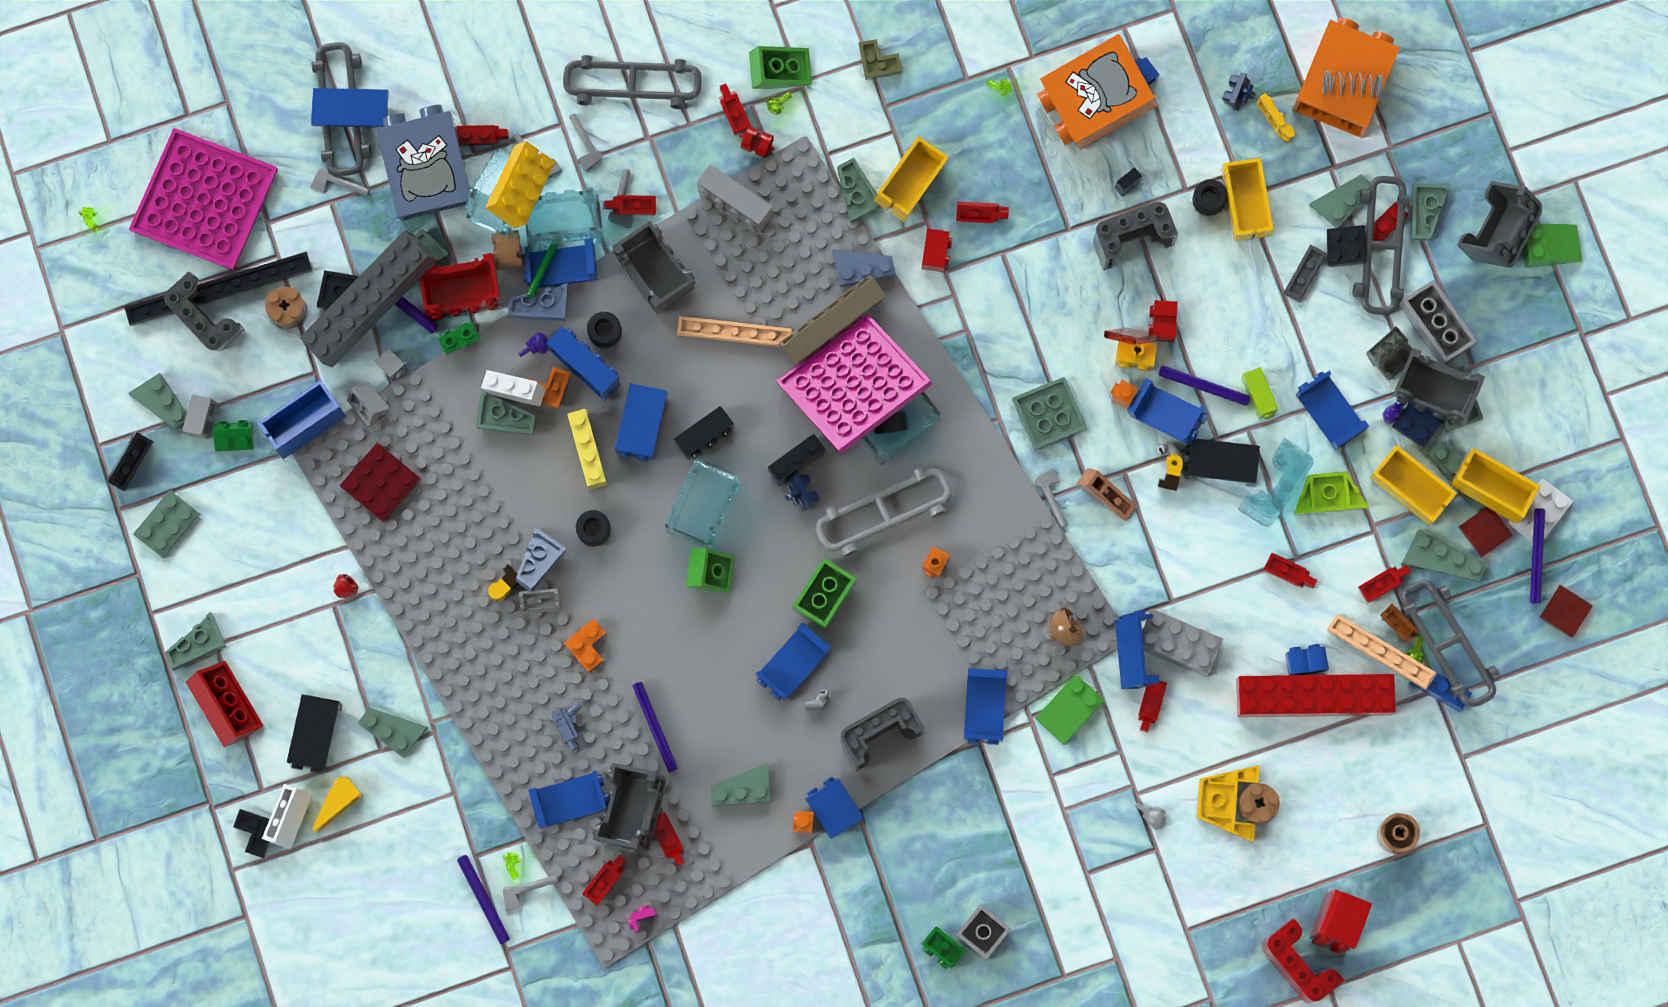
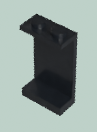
(1222, 461)
(313, 733)

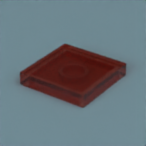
(1130, 336)
(1485, 531)
(1565, 611)

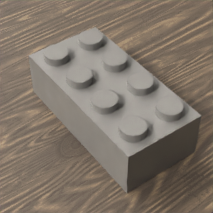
(734, 199)
(1437, 323)
(1180, 643)

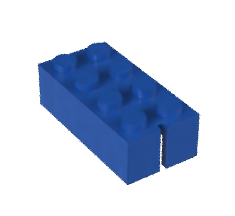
(583, 363)
(301, 419)

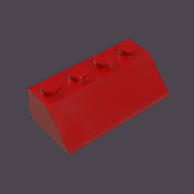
(224, 703)

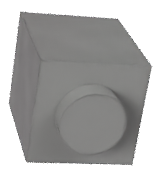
(391, 365)

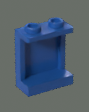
(833, 807)

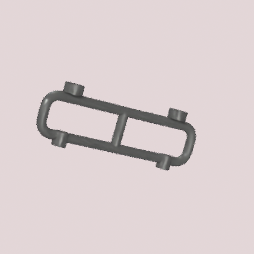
(584, 96)
(362, 151)
(1361, 290)
(1441, 595)

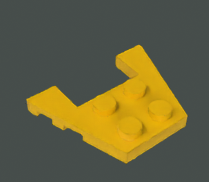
(1218, 801)

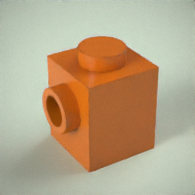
(1123, 393)
(935, 563)

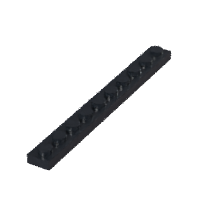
(225, 287)

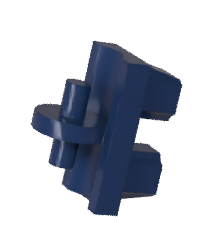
(1241, 93)
(798, 492)

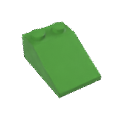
(779, 67)
(1552, 245)
(1069, 709)

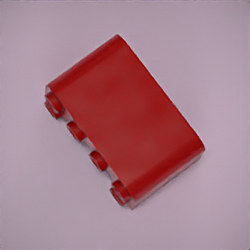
(461, 288)
(1340, 921)
(1292, 967)

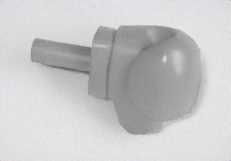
(1155, 817)

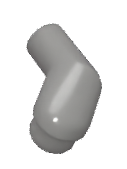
(1167, 449)
(820, 701)

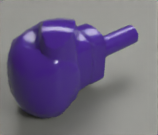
(536, 343)
(1392, 412)

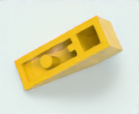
(339, 799)

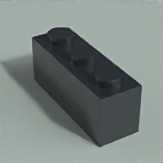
(704, 433)
(796, 459)
(129, 461)

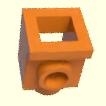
(803, 822)

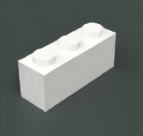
(513, 388)
(287, 816)

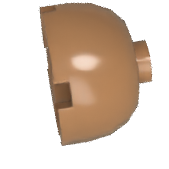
(1065, 628)

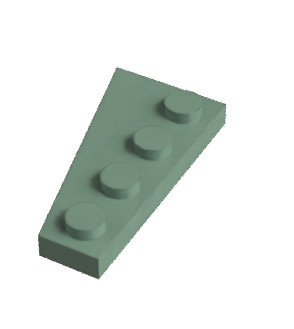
(1448, 463)
(1437, 556)

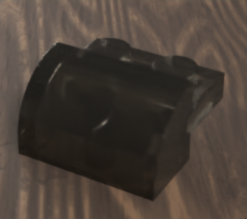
(1390, 353)

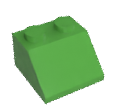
(710, 570)

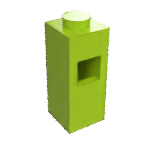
(1260, 393)

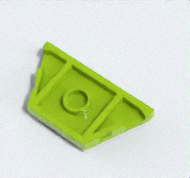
(1329, 494)

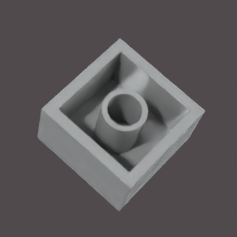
(983, 932)

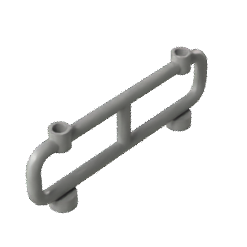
(848, 545)

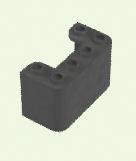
(1135, 224)
(1505, 227)
(653, 267)
(180, 301)
(1438, 388)
(894, 714)
(631, 809)

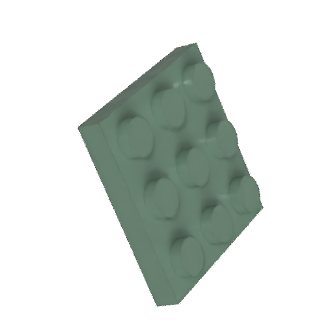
(1049, 413)

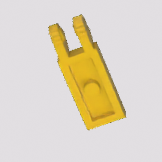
(1275, 118)

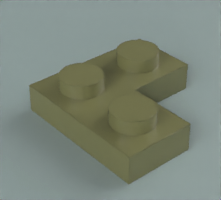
(877, 66)

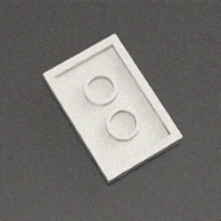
(1555, 506)

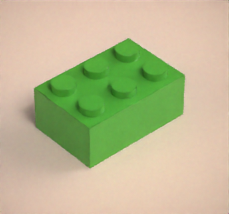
(824, 594)

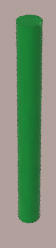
(541, 271)

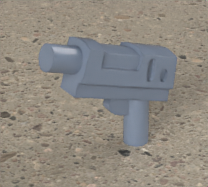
(564, 721)

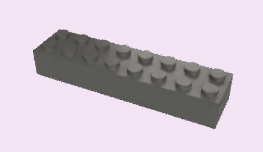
(368, 298)

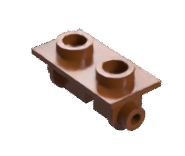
(1399, 623)

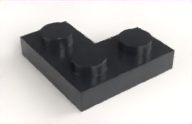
(256, 826)

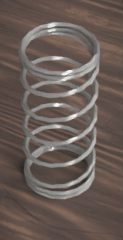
(1378, 83)

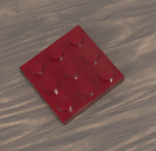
(380, 482)

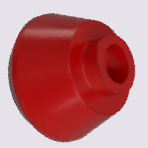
(345, 586)

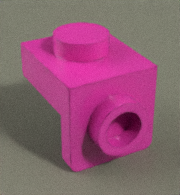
(643, 913)

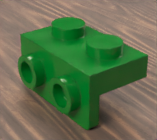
(458, 338)
(233, 436)
(943, 947)

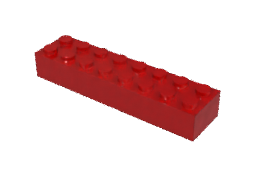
(1316, 695)

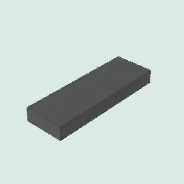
(1304, 273)

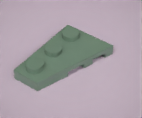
(1341, 202)
(198, 643)

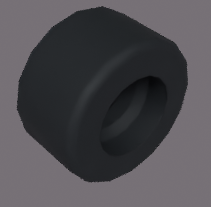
(1214, 186)
(595, 321)
(894, 423)
(593, 540)

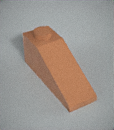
(1106, 493)

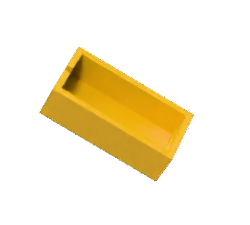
(911, 178)
(520, 184)
(1247, 199)
(1413, 485)
(1495, 485)

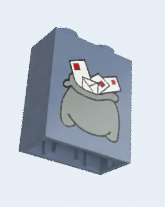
(423, 162)

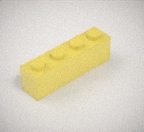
(587, 449)

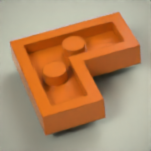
(555, 387)
(581, 645)

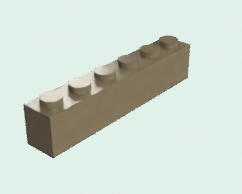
(832, 319)

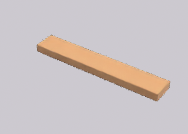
(731, 331)
(1381, 651)

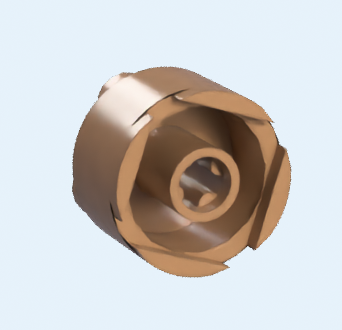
(507, 250)
(295, 311)
(1248, 807)
(1410, 833)

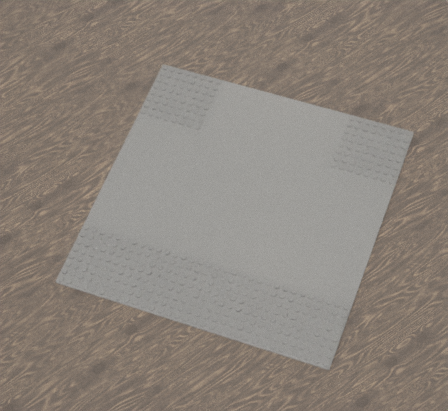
(686, 645)

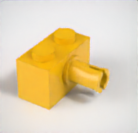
(1137, 356)

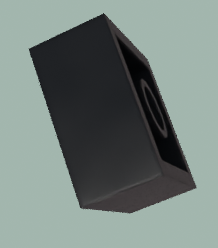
(1128, 182)

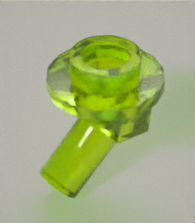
(1004, 86)
(775, 105)
(87, 214)
(1416, 653)
(511, 860)

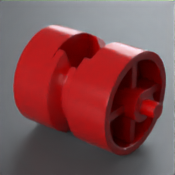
(755, 141)

